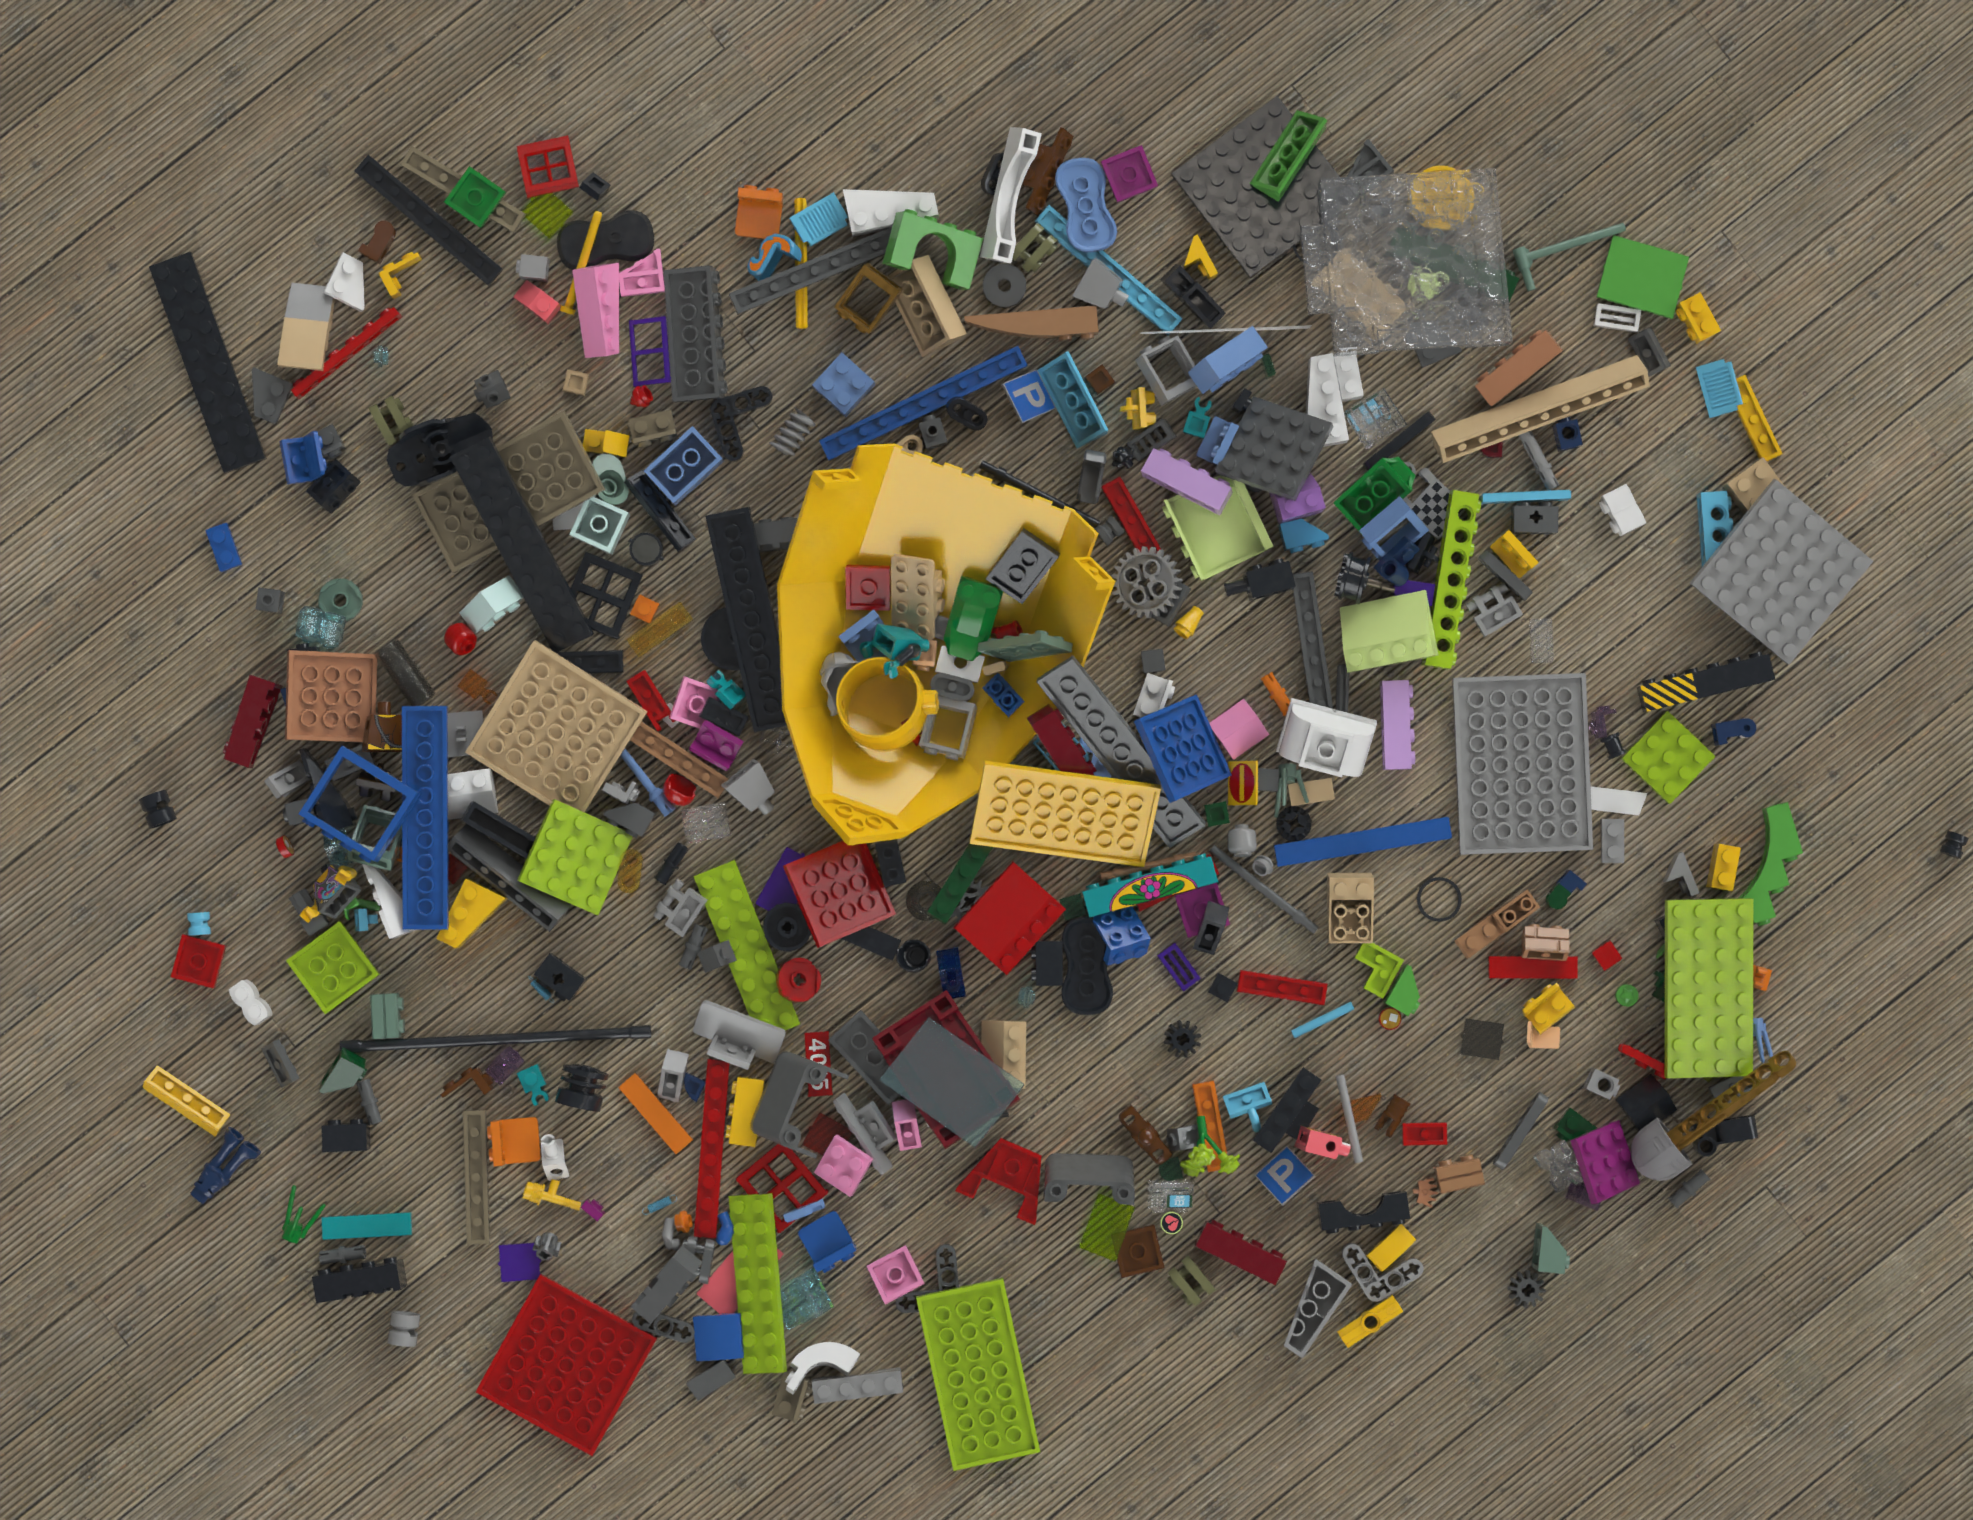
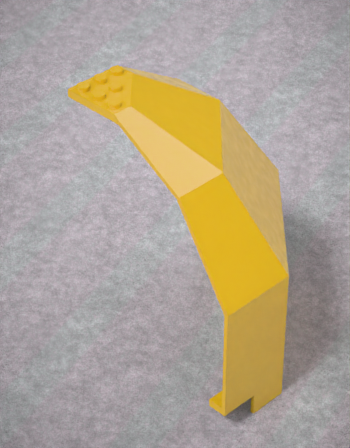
(965, 525)

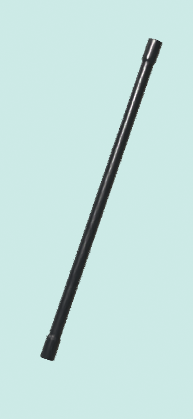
(631, 1032)

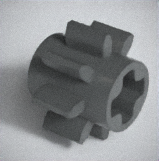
(547, 1246)

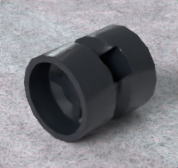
(164, 813)

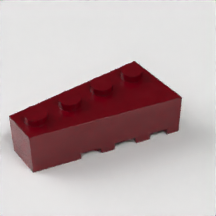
(252, 721)

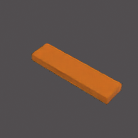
(1207, 1106)
(655, 1113)

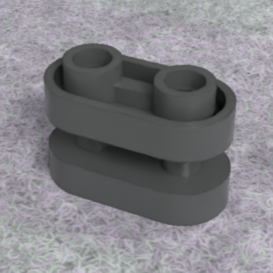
(952, 686)
(707, 1251)

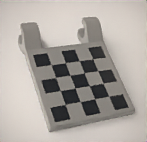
(1432, 504)

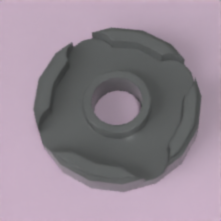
(1013, 276)

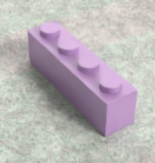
(1187, 481)
(1396, 724)

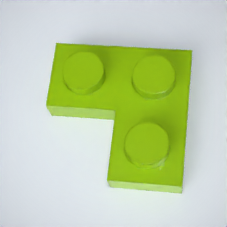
(1384, 966)

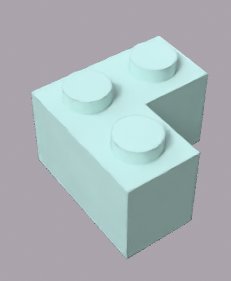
(492, 604)

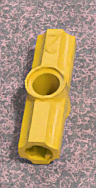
(1382, 1312)

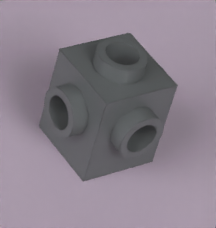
(491, 389)

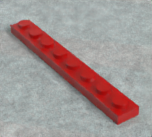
(711, 1148)

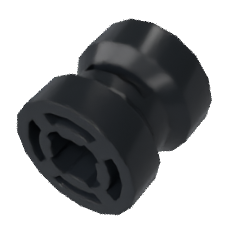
(1954, 844)

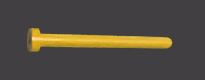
(586, 250)

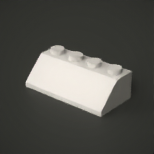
(469, 787)

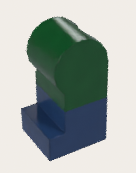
(1562, 890)

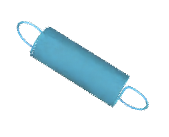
(541, 990)
(659, 1204)

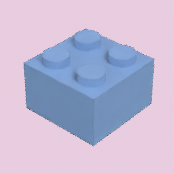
(843, 384)

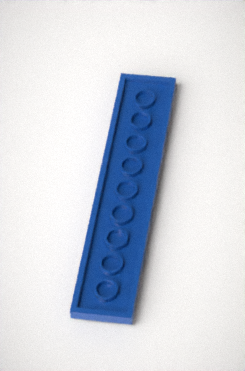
(427, 823)

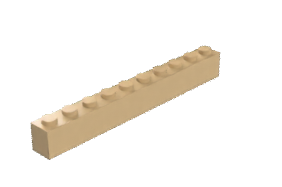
(1540, 408)

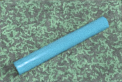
(1322, 1020)

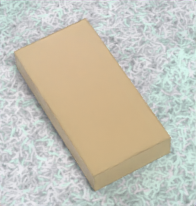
(1316, 790)

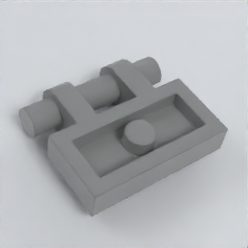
(1496, 616)
(685, 912)

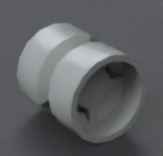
(404, 1328)

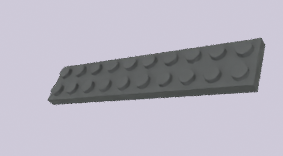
(1115, 743)

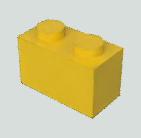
(1723, 867)

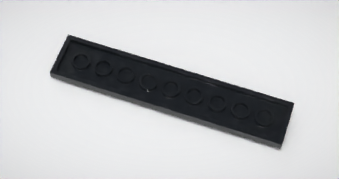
(207, 362)
(521, 545)
(749, 614)

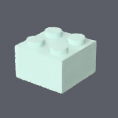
(600, 524)

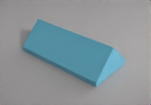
(1073, 400)

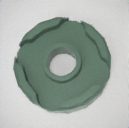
(353, 596)

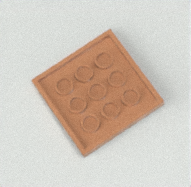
(329, 695)

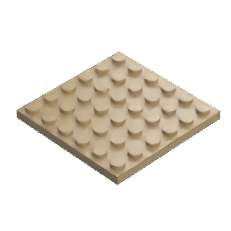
(556, 730)

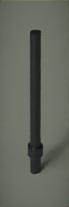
(1001, 474)

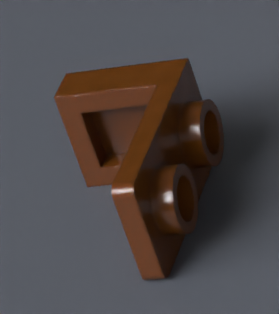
(482, 1080)

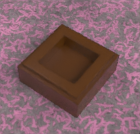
(1099, 379)

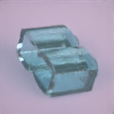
(320, 626)

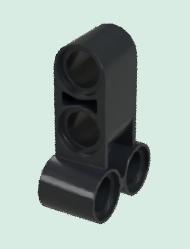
(1727, 1131)

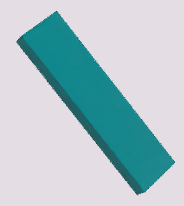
(366, 1225)

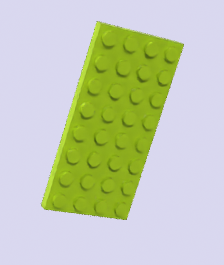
(1708, 987)
(978, 1374)

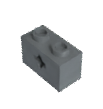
(1523, 524)

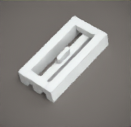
(1597, 323)

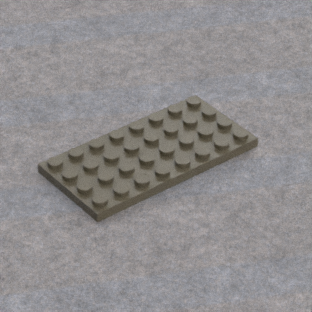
(548, 471)

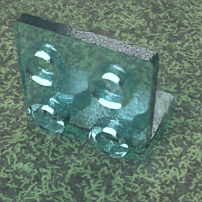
(803, 1299)

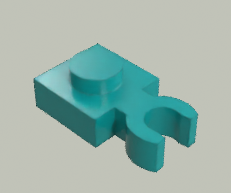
(1197, 421)
(728, 691)
(532, 1080)

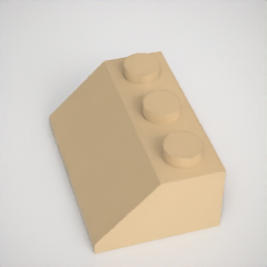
(1006, 1045)

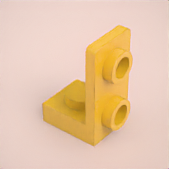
(391, 269)

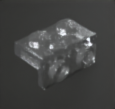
(706, 822)

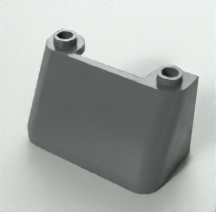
(1089, 1169)

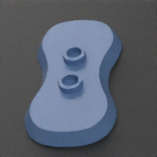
(1083, 187)

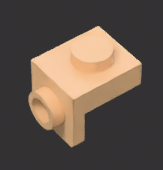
(926, 659)

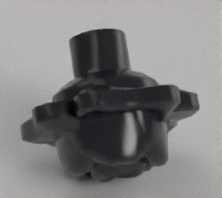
(1123, 456)

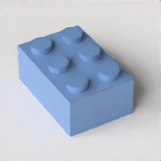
(1228, 361)
(684, 465)

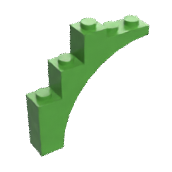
(1780, 844)

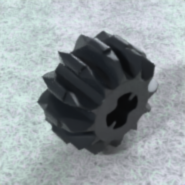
(1185, 1045)

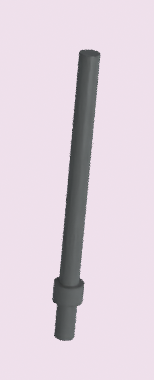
(1298, 916)

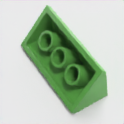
(1289, 154)

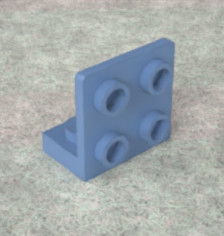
(861, 632)

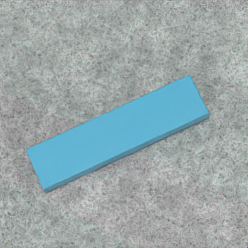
(1528, 496)

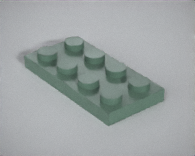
(1025, 646)

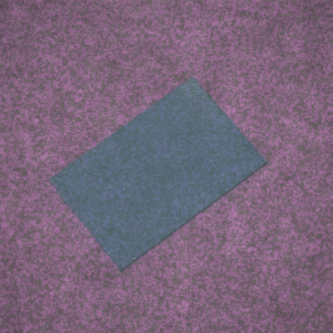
(952, 1082)

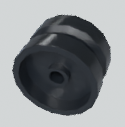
(774, 931)

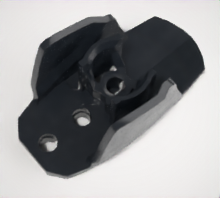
(438, 442)

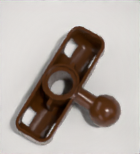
(1145, 1135)

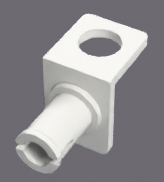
(553, 1157)

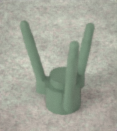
(1287, 775)

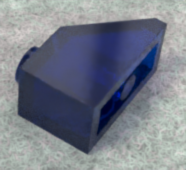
(951, 972)

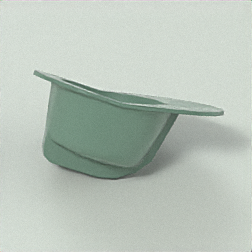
(612, 477)

